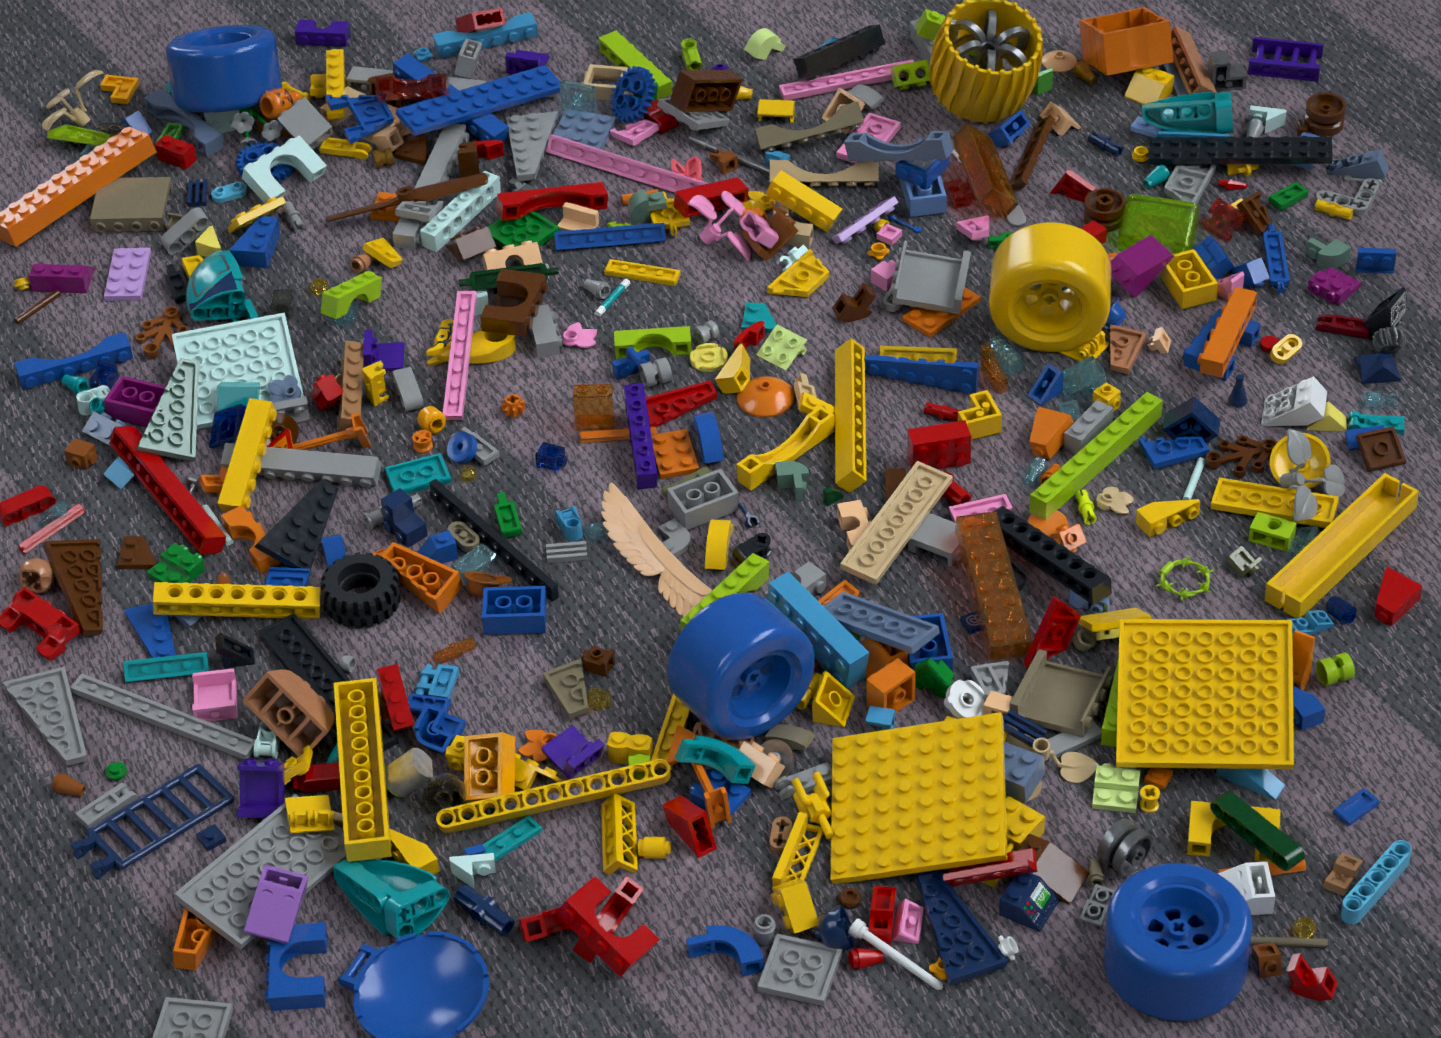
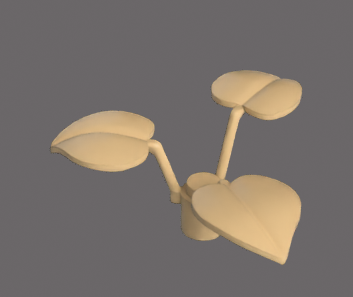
(77, 114)
(1074, 765)

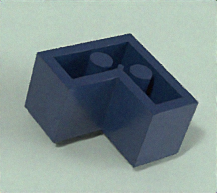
(1191, 418)
(401, 519)

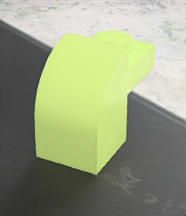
(762, 42)

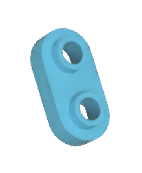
(229, 192)

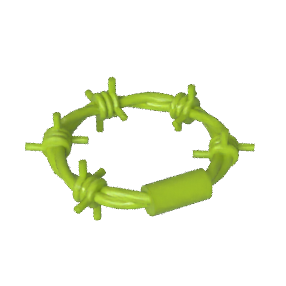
(1184, 594)

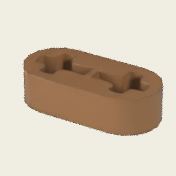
(776, 834)

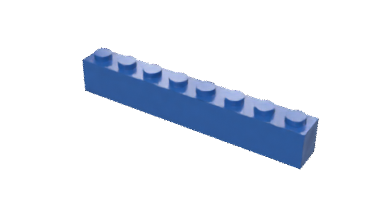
(483, 127)

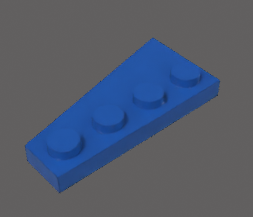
(152, 630)

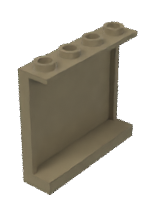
(131, 205)
(1060, 695)

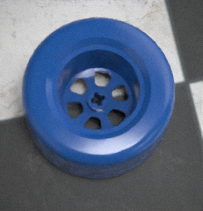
(222, 68)
(740, 666)
(1175, 907)

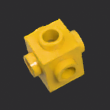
(1107, 394)
(455, 753)

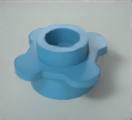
(423, 54)

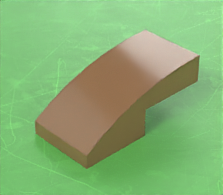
(1343, 874)

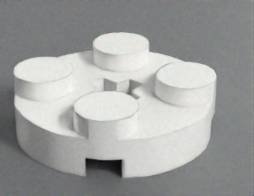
(960, 690)

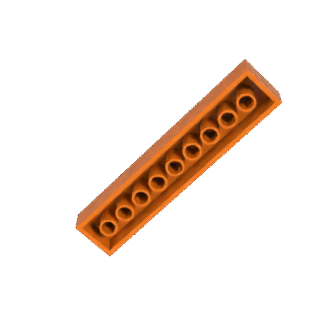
(74, 185)

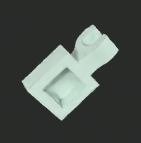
(794, 254)

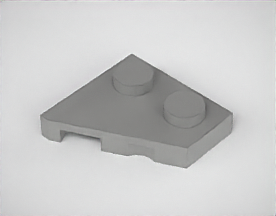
(990, 677)

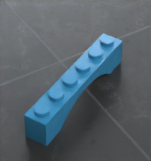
(516, 29)

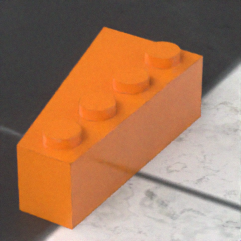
(424, 577)
(192, 942)

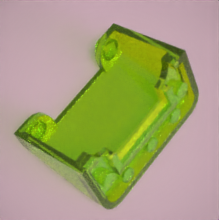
(1166, 219)

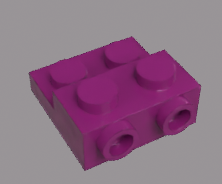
(1333, 285)

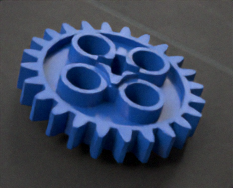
(636, 81)
(252, 154)

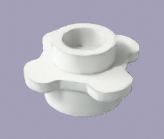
(1008, 947)

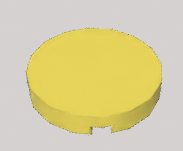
(708, 357)
(1107, 634)

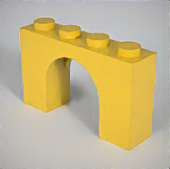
(1204, 823)

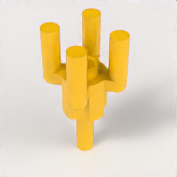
(814, 804)

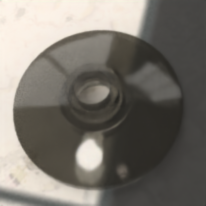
(112, 128)

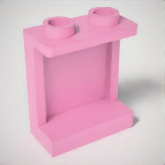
(215, 695)

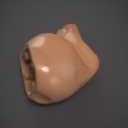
(36, 575)

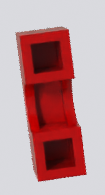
(395, 697)
(541, 924)

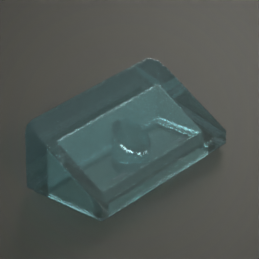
(1302, 539)

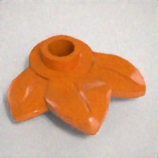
(537, 740)

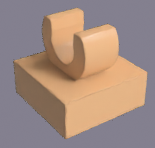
(1160, 341)

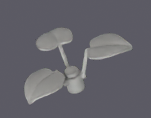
(1305, 503)

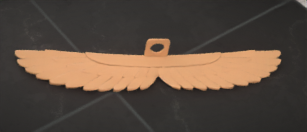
(649, 554)

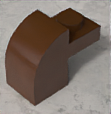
(856, 307)

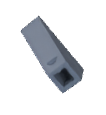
(1363, 166)

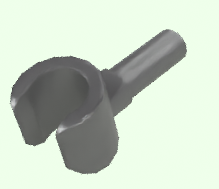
(193, 481)

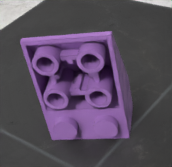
(276, 904)

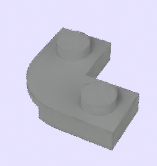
(677, 537)

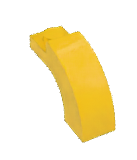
(718, 544)

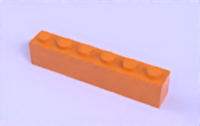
(1227, 332)

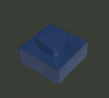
(211, 837)

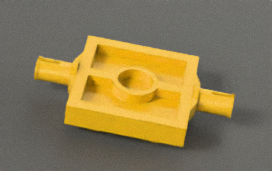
(669, 216)

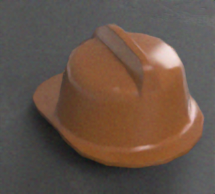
(480, 580)

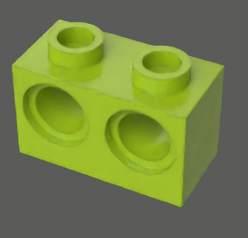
(909, 70)

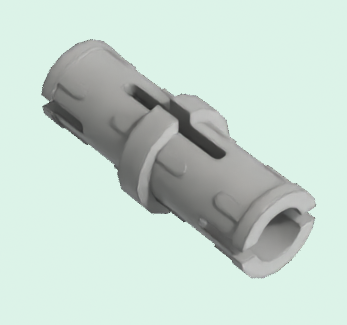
(293, 216)

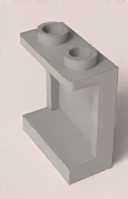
(307, 122)
(937, 537)

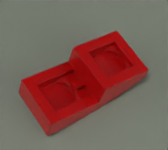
(490, 149)
(751, 335)

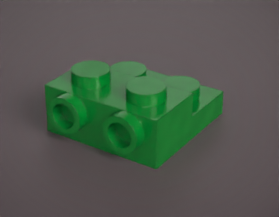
(177, 565)

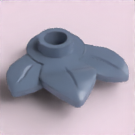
(284, 389)

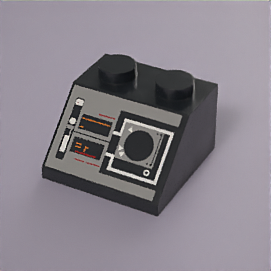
(1387, 312)

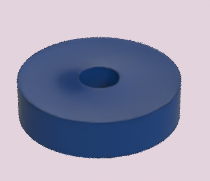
(455, 444)

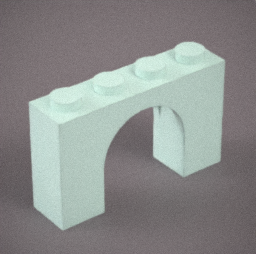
(294, 153)

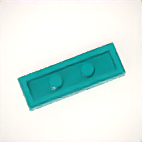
(512, 837)

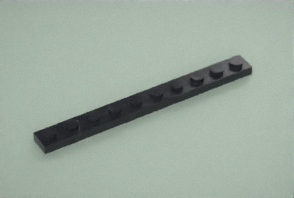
(493, 539)

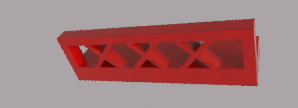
(1017, 863)

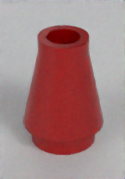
(862, 958)

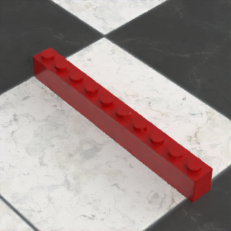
(168, 492)

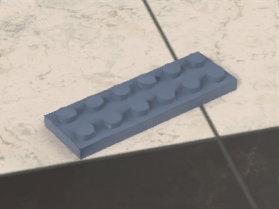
(881, 623)

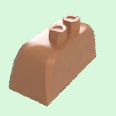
(290, 709)

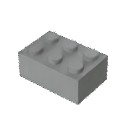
(703, 499)

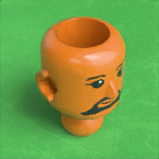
(277, 100)

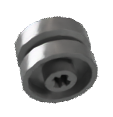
(1125, 847)

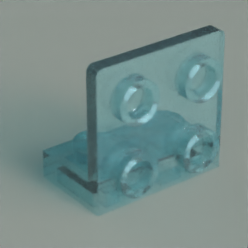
(1082, 377)

